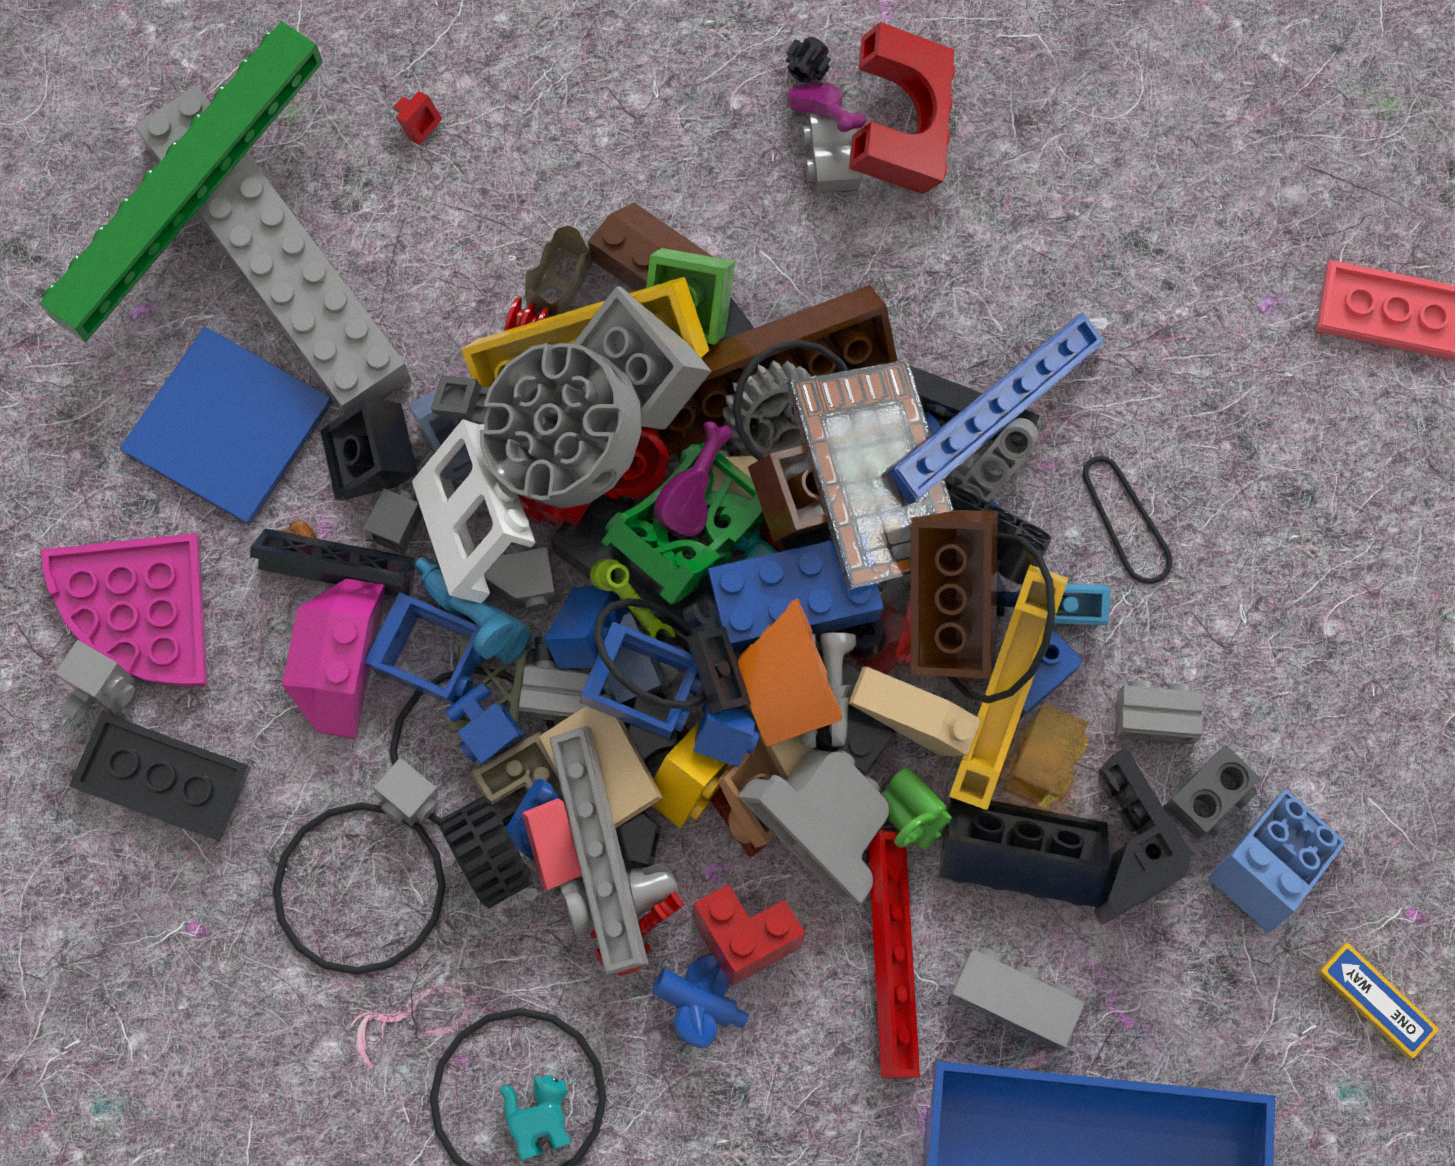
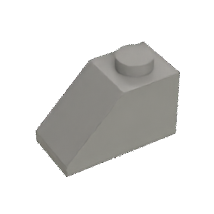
(523, 579)

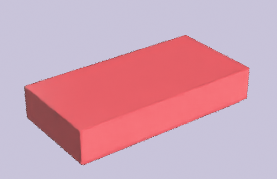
(552, 844)

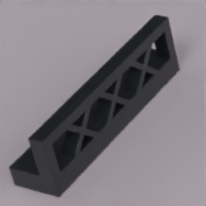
(947, 399)
(332, 561)

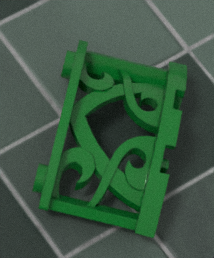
(674, 572)

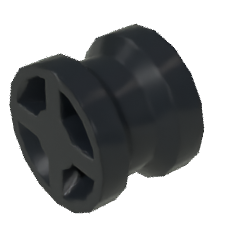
(868, 642)

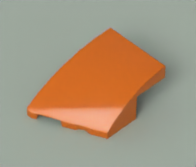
(787, 679)

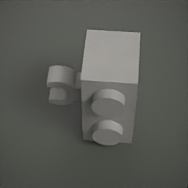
(93, 679)

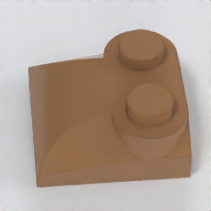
(742, 821)

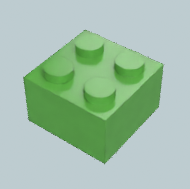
(708, 282)

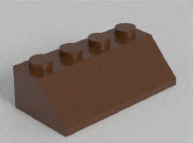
(954, 594)

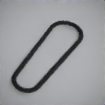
(1109, 527)

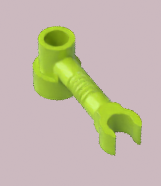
(601, 579)

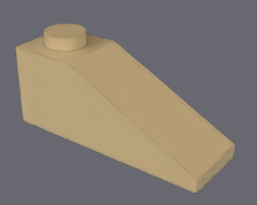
(915, 713)

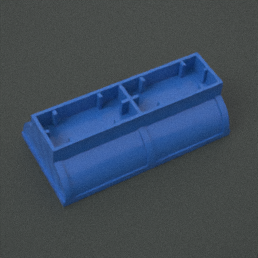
(1076, 1120)

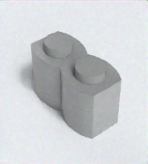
(829, 155)

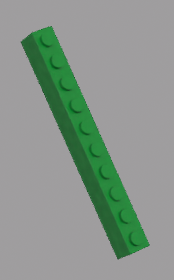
(181, 182)

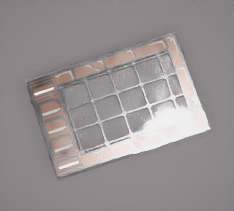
(854, 433)

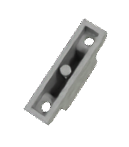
(824, 818)

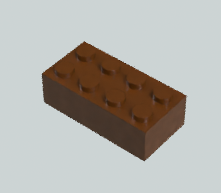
(788, 493)

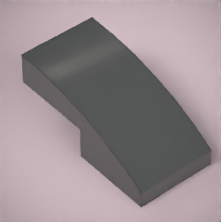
(460, 399)

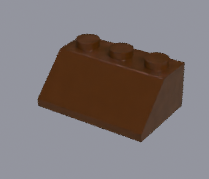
(629, 238)

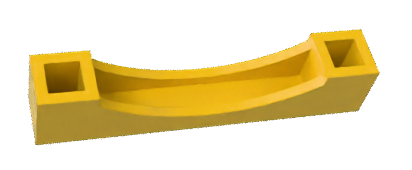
(999, 719)

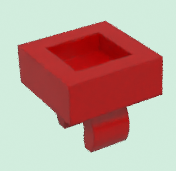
(417, 116)

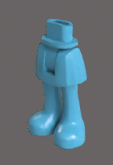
(498, 632)

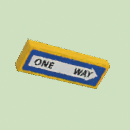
(1378, 1001)

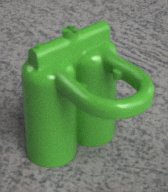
(915, 810)

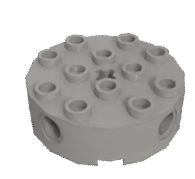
(560, 425)

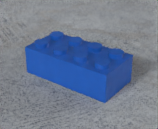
(758, 590)

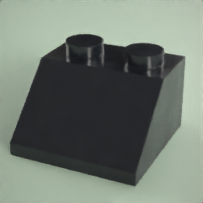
(368, 449)

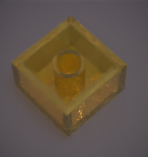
(1044, 758)

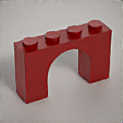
(926, 75)

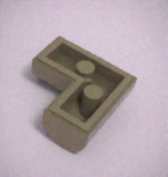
(516, 770)

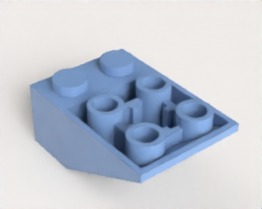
(1277, 861)

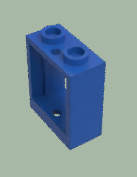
(395, 634)
(623, 636)

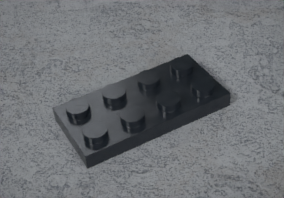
(160, 776)

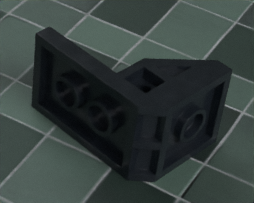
(1132, 873)

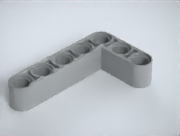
(1000, 450)

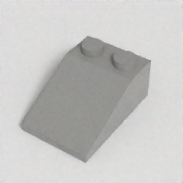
(650, 353)

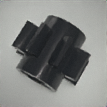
(808, 59)

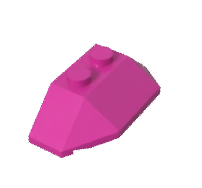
(328, 654)

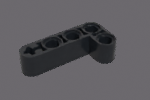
(1012, 556)

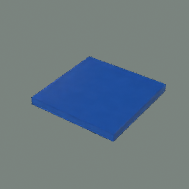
(226, 425)

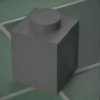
(393, 520)

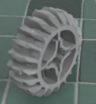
(770, 403)

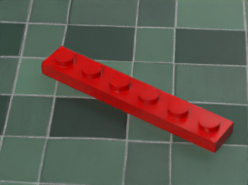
(893, 958)

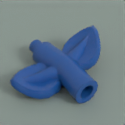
(699, 1001)

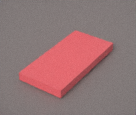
(1388, 309)

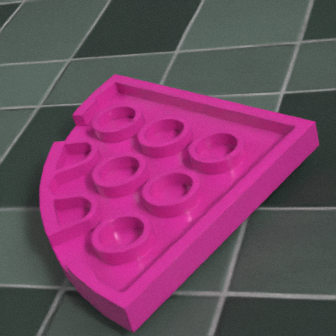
(135, 604)

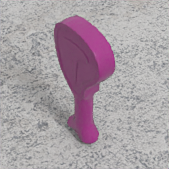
(826, 101)
(682, 501)

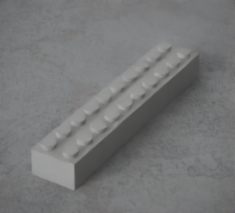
(287, 271)

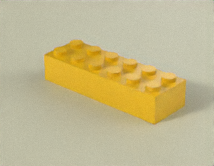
(667, 301)

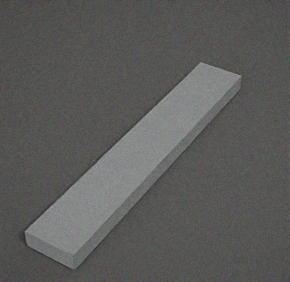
(598, 851)

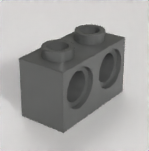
(1206, 786)

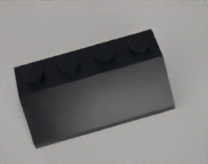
(1026, 851)

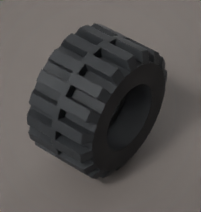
(485, 852)

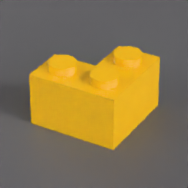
(687, 781)

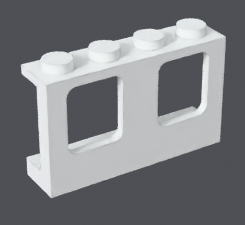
(448, 510)

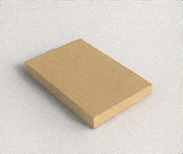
(622, 767)

